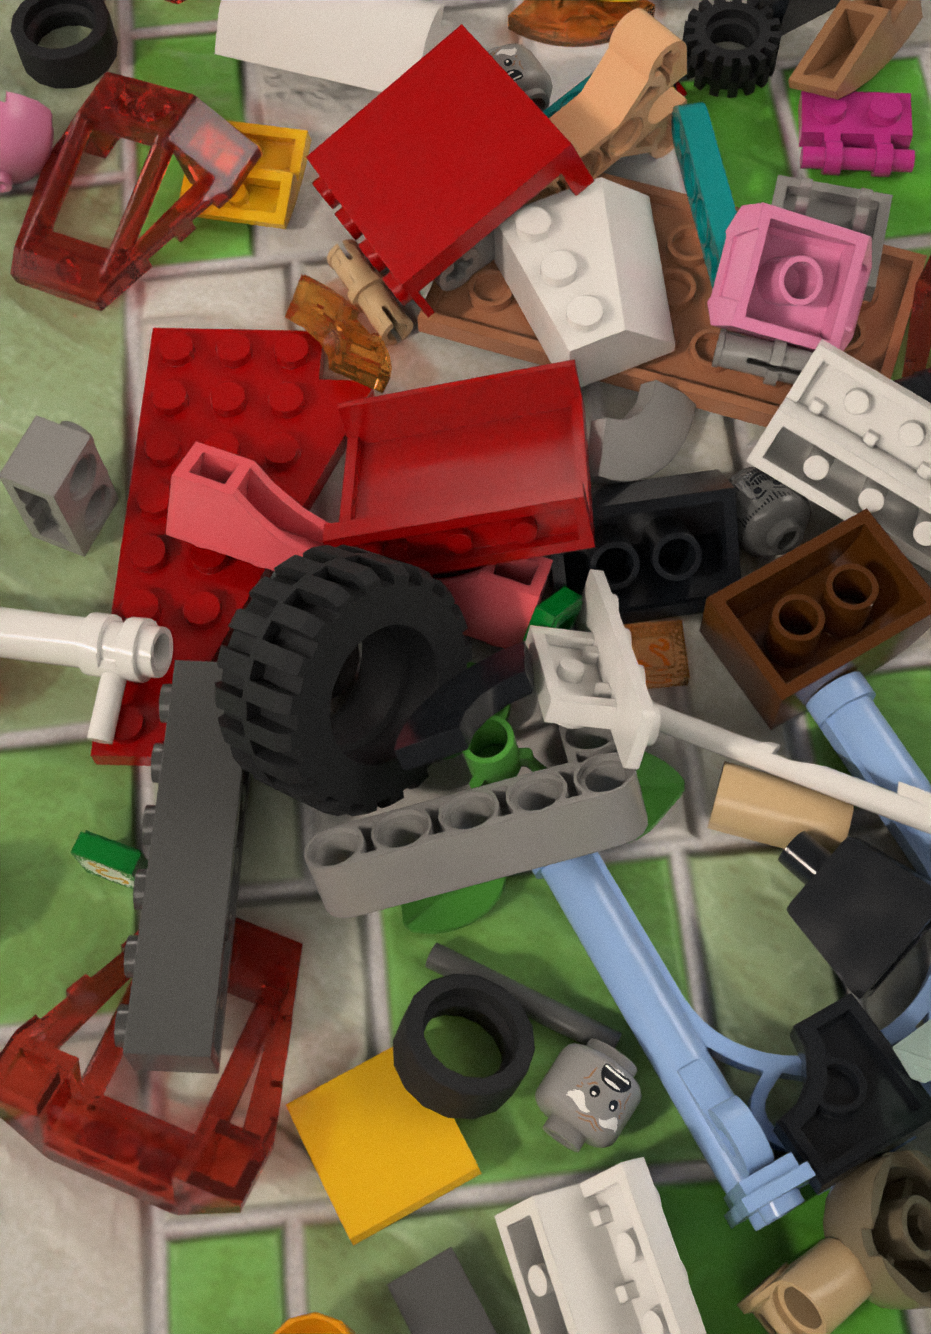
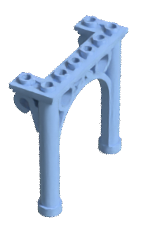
(673, 1035)

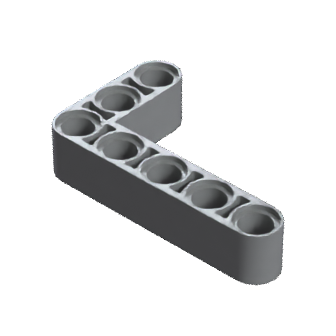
(481, 831)

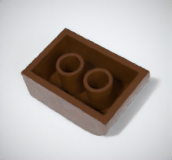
(817, 615)

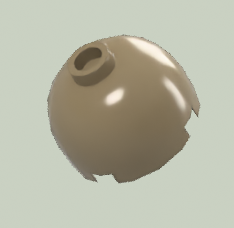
(886, 1224)

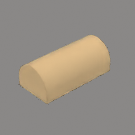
(775, 809)

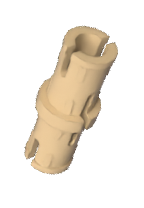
(369, 292)

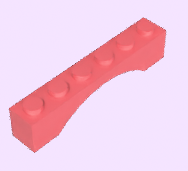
(240, 512)

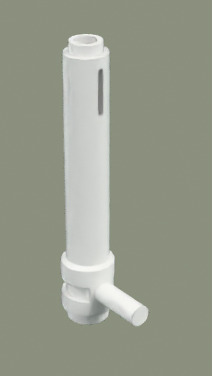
(95, 644)

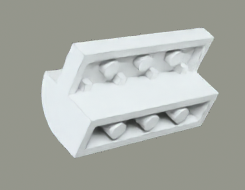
(332, 39)
(854, 446)
(599, 1258)

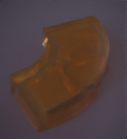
(571, 21)
(344, 339)

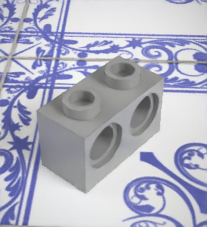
(60, 484)

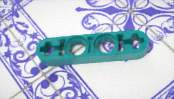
(703, 180)

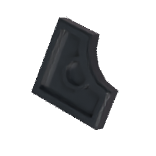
(852, 1095)

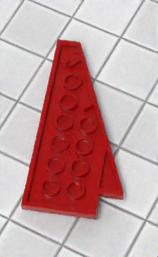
(243, 395)

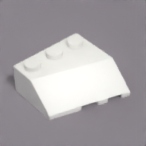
(589, 278)

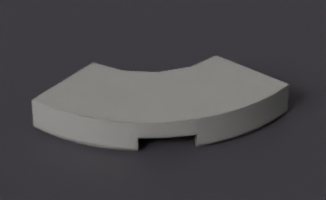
(643, 439)

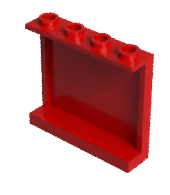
(440, 163)
(468, 471)

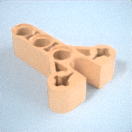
(626, 99)

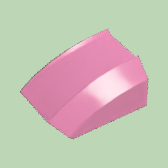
(790, 278)

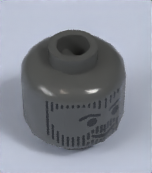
(768, 514)

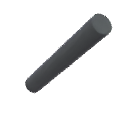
(536, 1005)

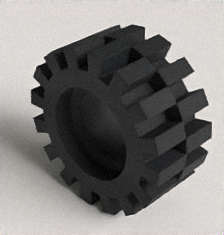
(731, 68)

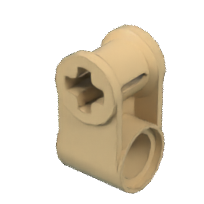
(811, 1292)

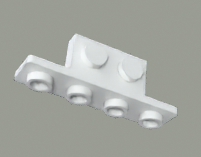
(594, 675)

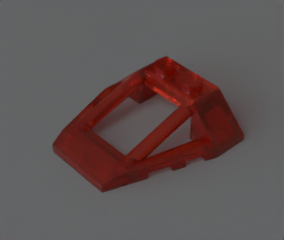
(171, 122)
(135, 1151)

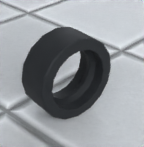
(70, 65)
(445, 1089)

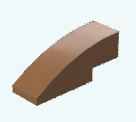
(855, 45)

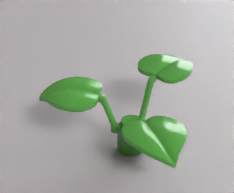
(496, 757)

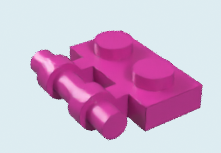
(856, 133)

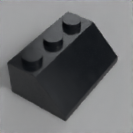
(659, 545)

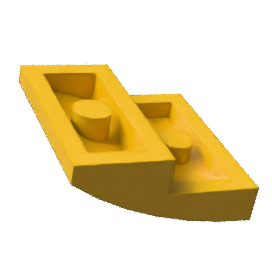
(273, 183)
(379, 1147)

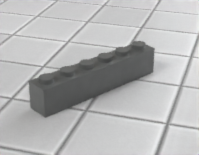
(188, 888)

